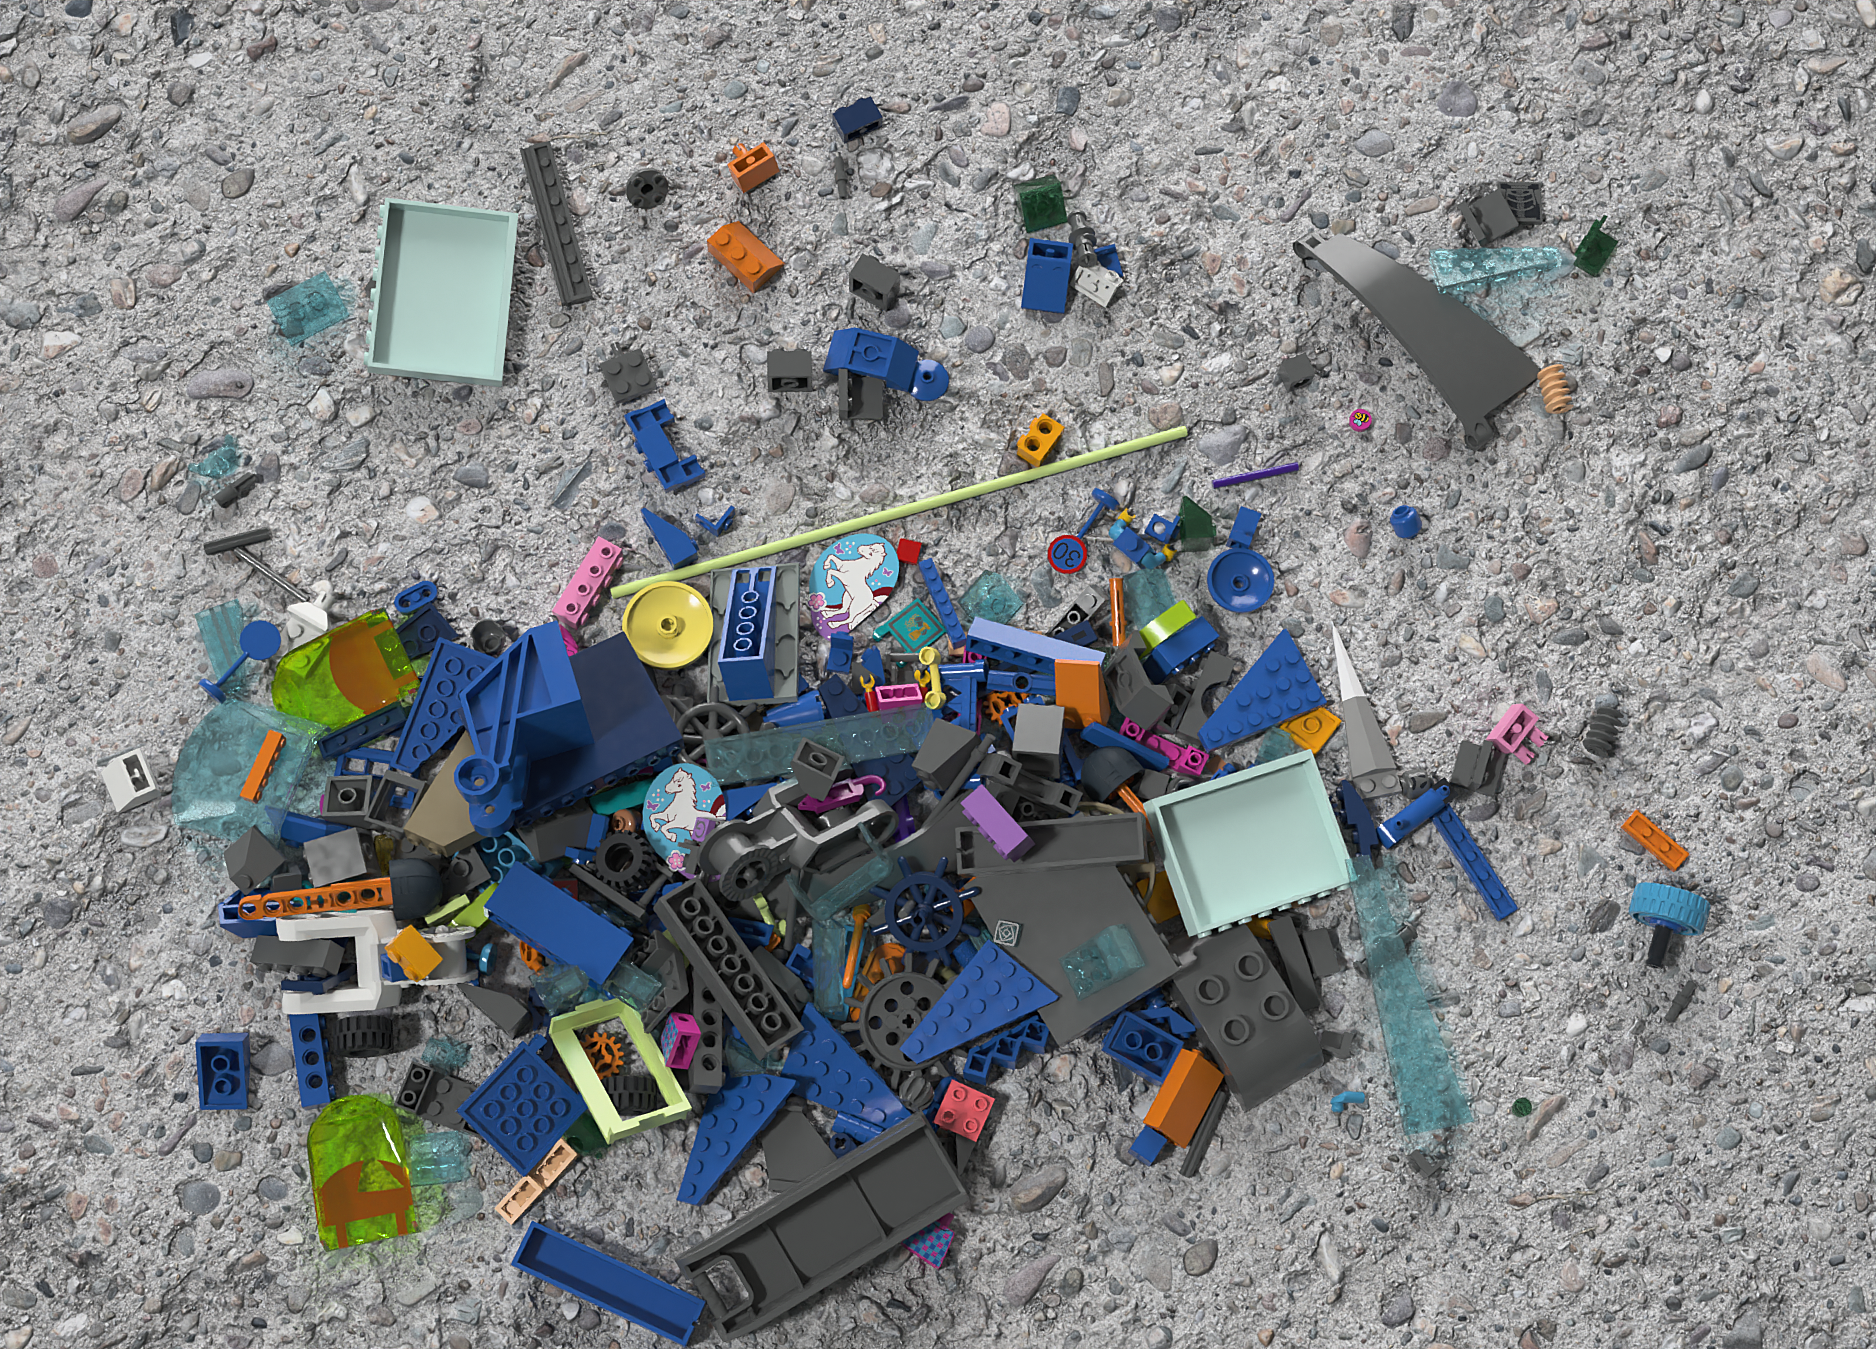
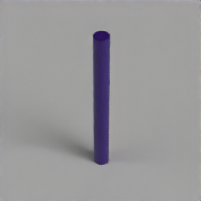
(1254, 475)

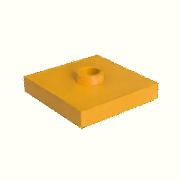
(1163, 901)

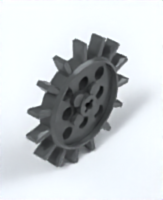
(873, 1005)

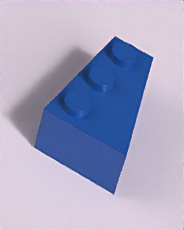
(1180, 650)

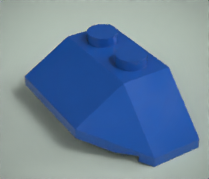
(302, 828)
(232, 922)

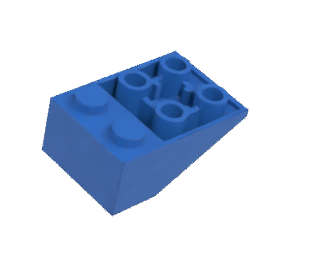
(1047, 275)
(742, 801)

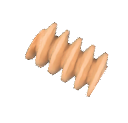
(1552, 389)

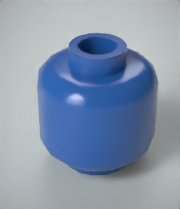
(1405, 522)

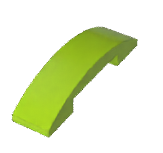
(1165, 626)

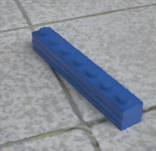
(942, 603)

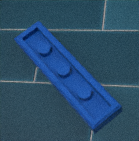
(1104, 737)

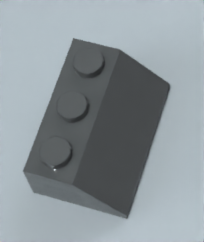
(551, 834)

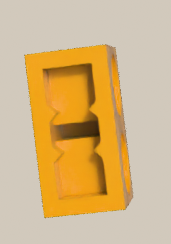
(1044, 442)

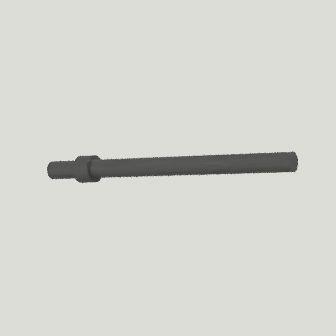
(977, 755)

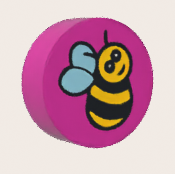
(1360, 420)

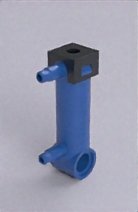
(1416, 813)

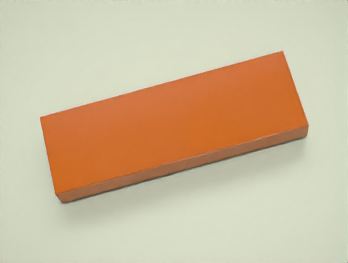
(1654, 840)

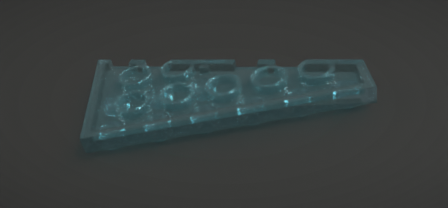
(1487, 265)

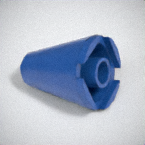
(804, 711)

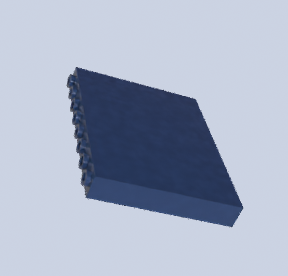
(626, 724)

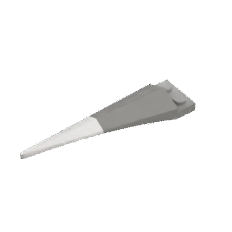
(1370, 760)

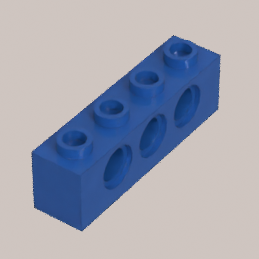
(311, 1097)

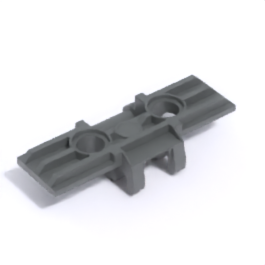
(896, 677)

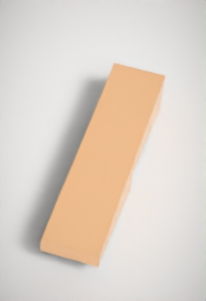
(537, 1181)

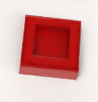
(908, 551)

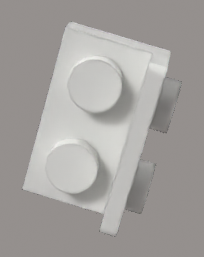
(1096, 283)

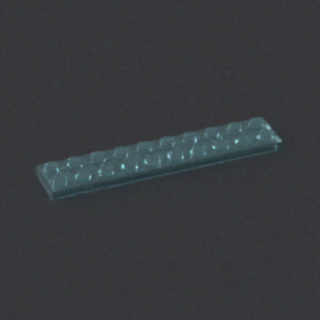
(853, 737)

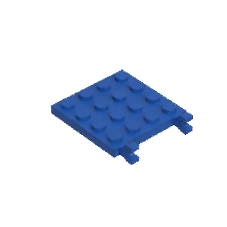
(522, 1107)

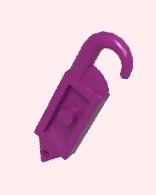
(842, 794)

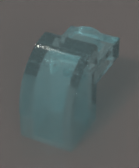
(1272, 746)

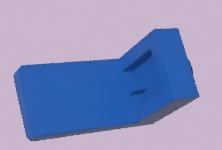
(598, 830)

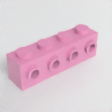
(588, 583)

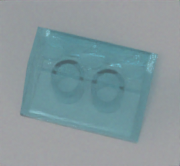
(307, 308)
(1147, 595)

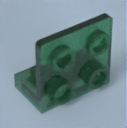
(1594, 249)

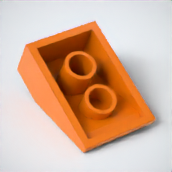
(1081, 692)

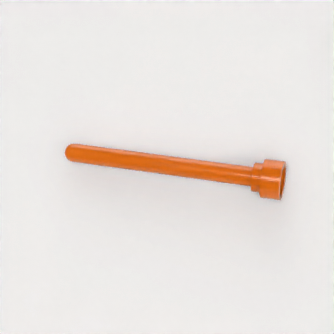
(860, 915)

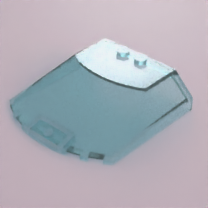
(220, 760)

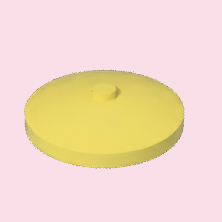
(668, 625)

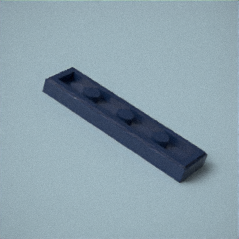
(362, 731)

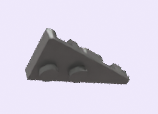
(464, 873)

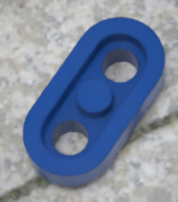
(415, 597)

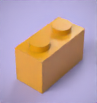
(413, 954)

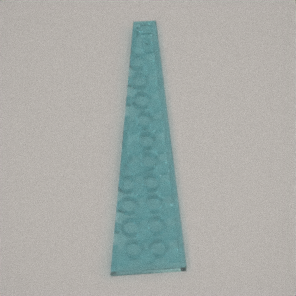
(1416, 1057)

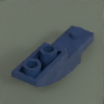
(1357, 817)

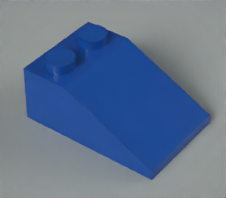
(1142, 1047)
(223, 1070)

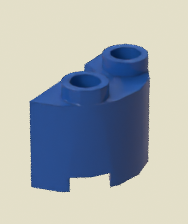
(801, 965)

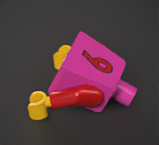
(896, 695)

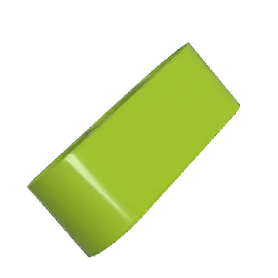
(474, 913)

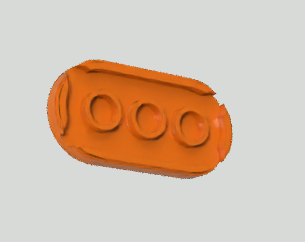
(874, 972)

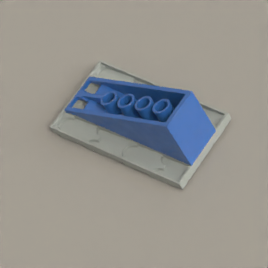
(755, 634)

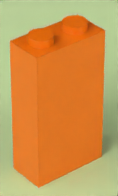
(1184, 1097)

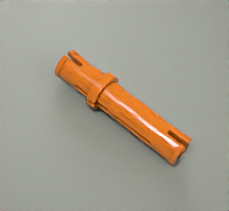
(1117, 611)

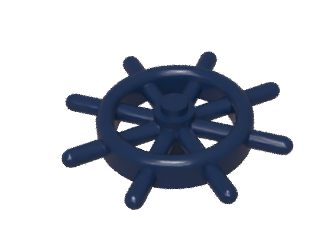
(925, 910)

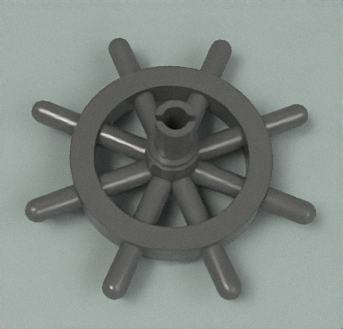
(713, 709)

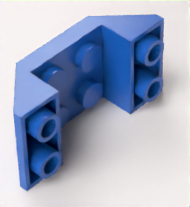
(872, 356)

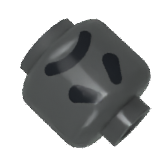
(1415, 783)

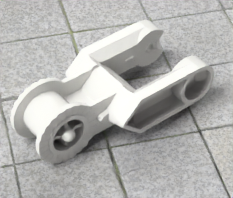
(372, 932)

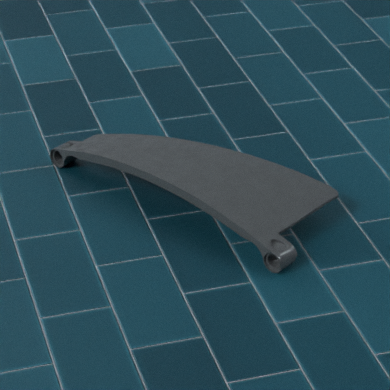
(1453, 346)

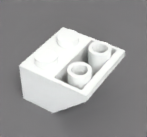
(130, 780)

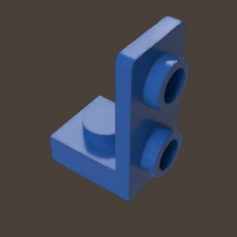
(1243, 528)
(840, 652)

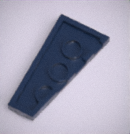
(422, 631)

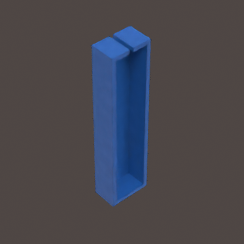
(608, 1284)

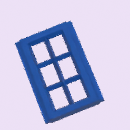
(380, 756)

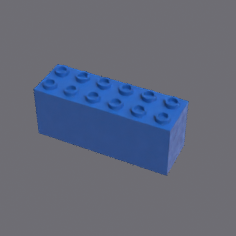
(558, 924)

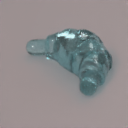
(218, 462)

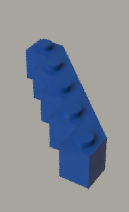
(1006, 1049)

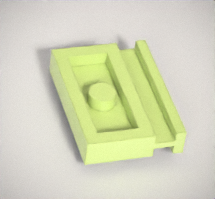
(448, 912)

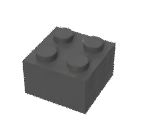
(874, 281)
(789, 370)

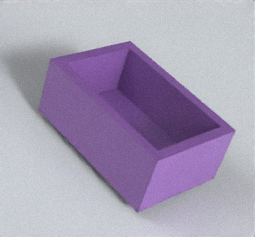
(996, 824)

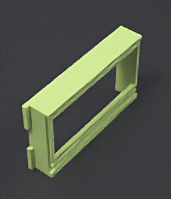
(590, 1086)

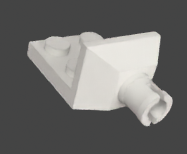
(305, 623)

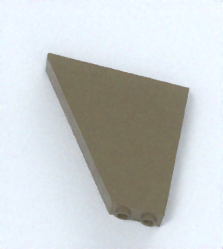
(442, 815)

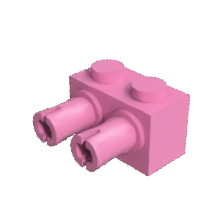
(1513, 728)

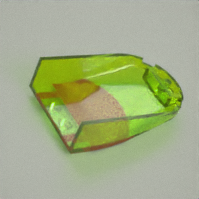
(345, 673)
(360, 1174)

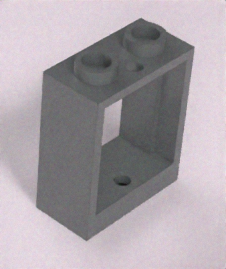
(382, 799)

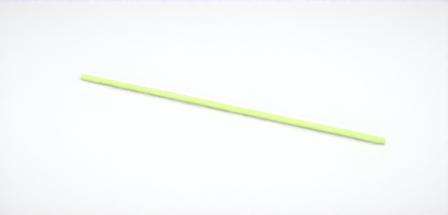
(902, 511)

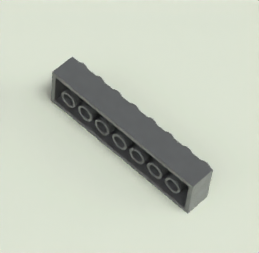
(728, 968)

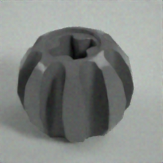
(916, 1093)

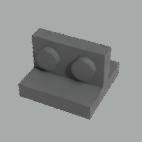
(1477, 767)

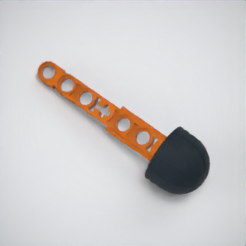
(1111, 775)
(411, 889)

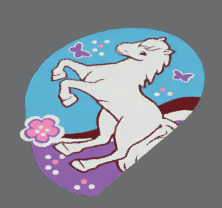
(851, 582)
(672, 809)

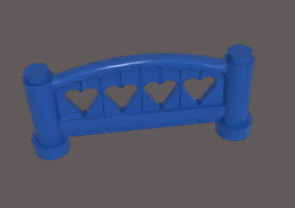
(965, 679)

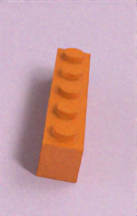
(263, 766)

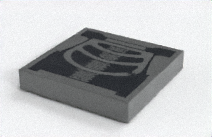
(1523, 200)

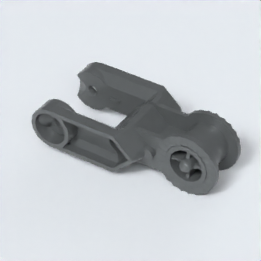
(781, 837)

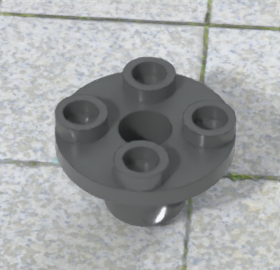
(646, 188)

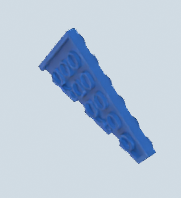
(982, 998)
(838, 1076)
(728, 1127)

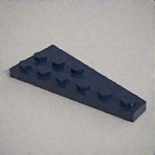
(894, 770)

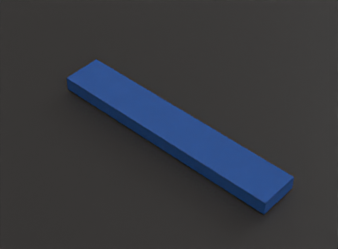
(1473, 863)

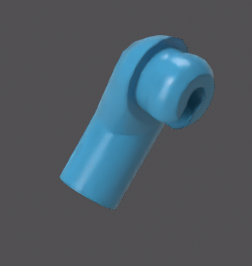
(1346, 1097)

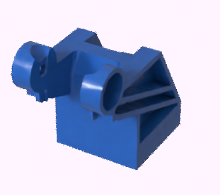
(518, 714)

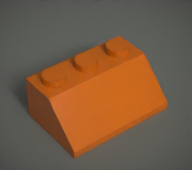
(744, 255)

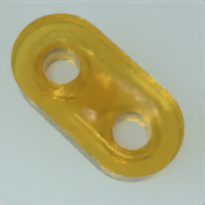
(383, 849)

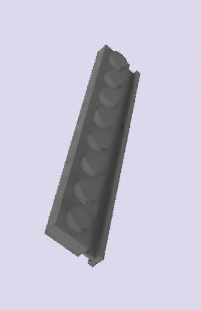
(556, 223)

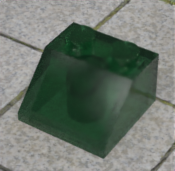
(1040, 203)
(1196, 526)

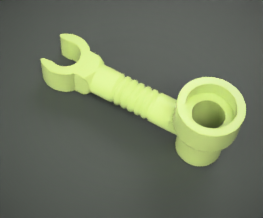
(779, 927)

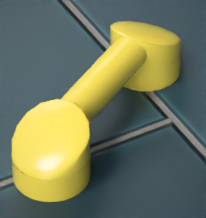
(932, 657)

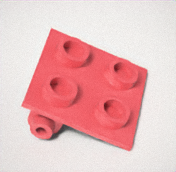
(963, 1110)

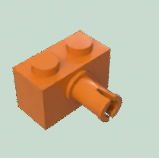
(752, 166)

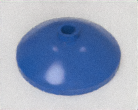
(1243, 567)

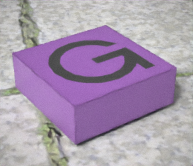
(702, 828)

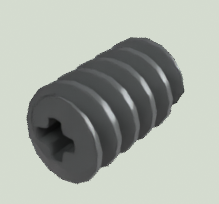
(1601, 731)

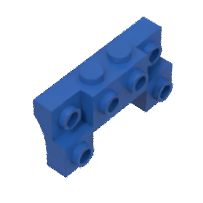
(660, 457)

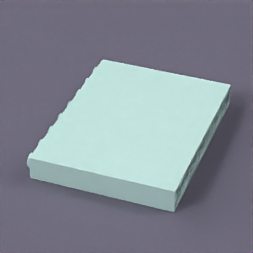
(441, 292)
(1249, 843)

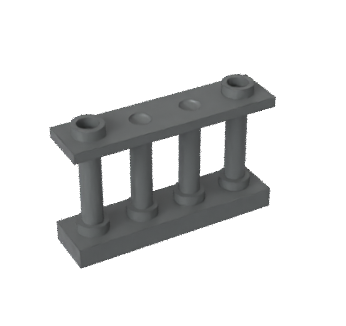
(620, 899)

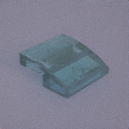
(435, 1158)

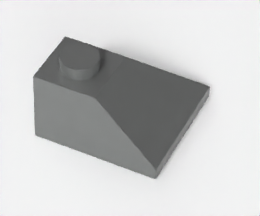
(815, 768)
(348, 800)
(251, 859)

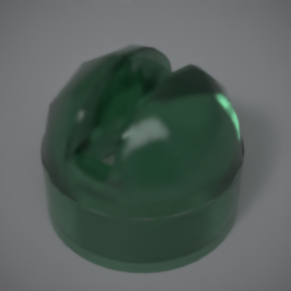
(1523, 1105)

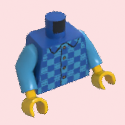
(1136, 548)

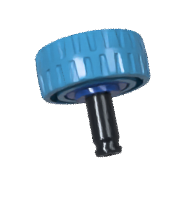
(1669, 912)

